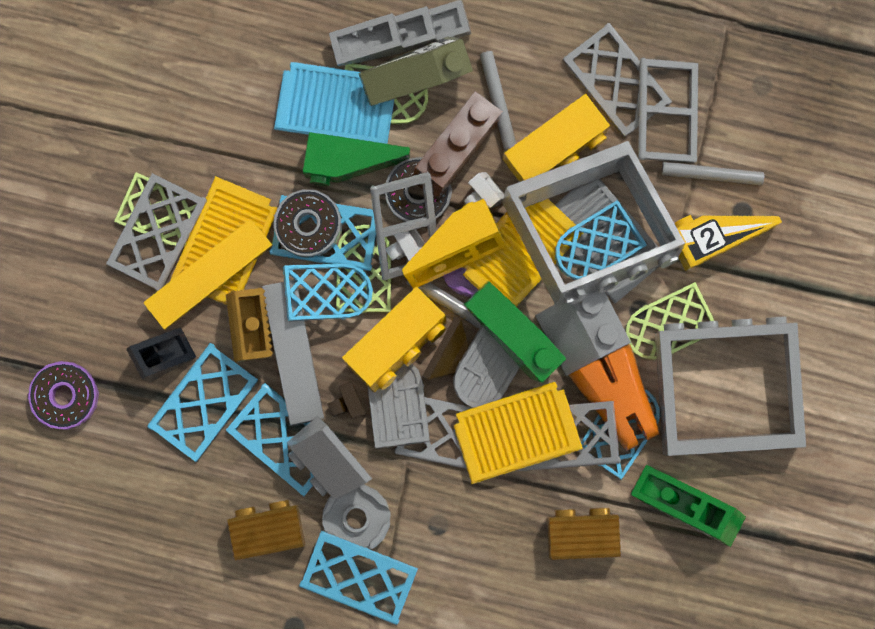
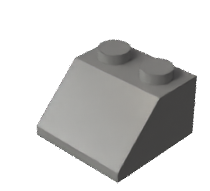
(583, 330)
(327, 459)

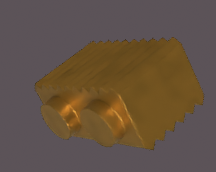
(248, 324)
(266, 531)
(584, 535)

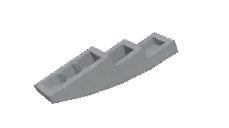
(399, 33)
(293, 357)

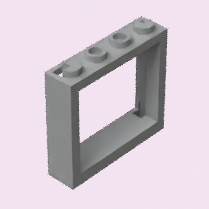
(573, 175)
(711, 330)

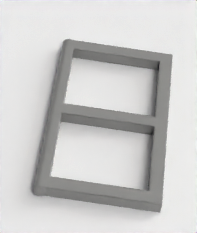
(691, 112)
(381, 232)

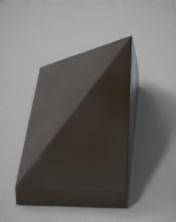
(448, 352)

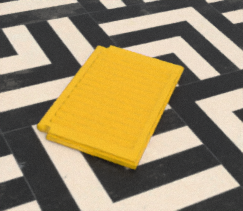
(224, 212)
(512, 267)
(516, 432)

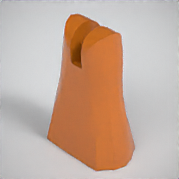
(619, 380)

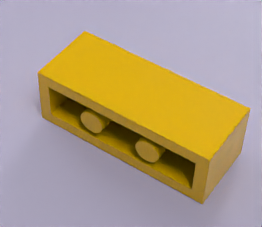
(558, 140)
(396, 340)

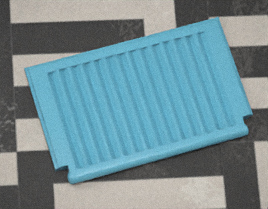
(330, 104)

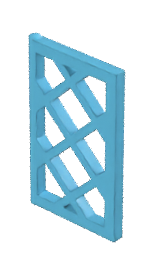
(347, 213)
(211, 430)
(256, 446)
(350, 550)

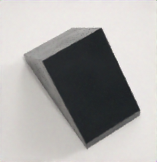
(161, 354)

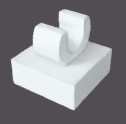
(485, 189)
(407, 245)

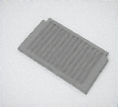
(587, 201)

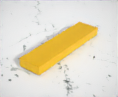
(208, 274)

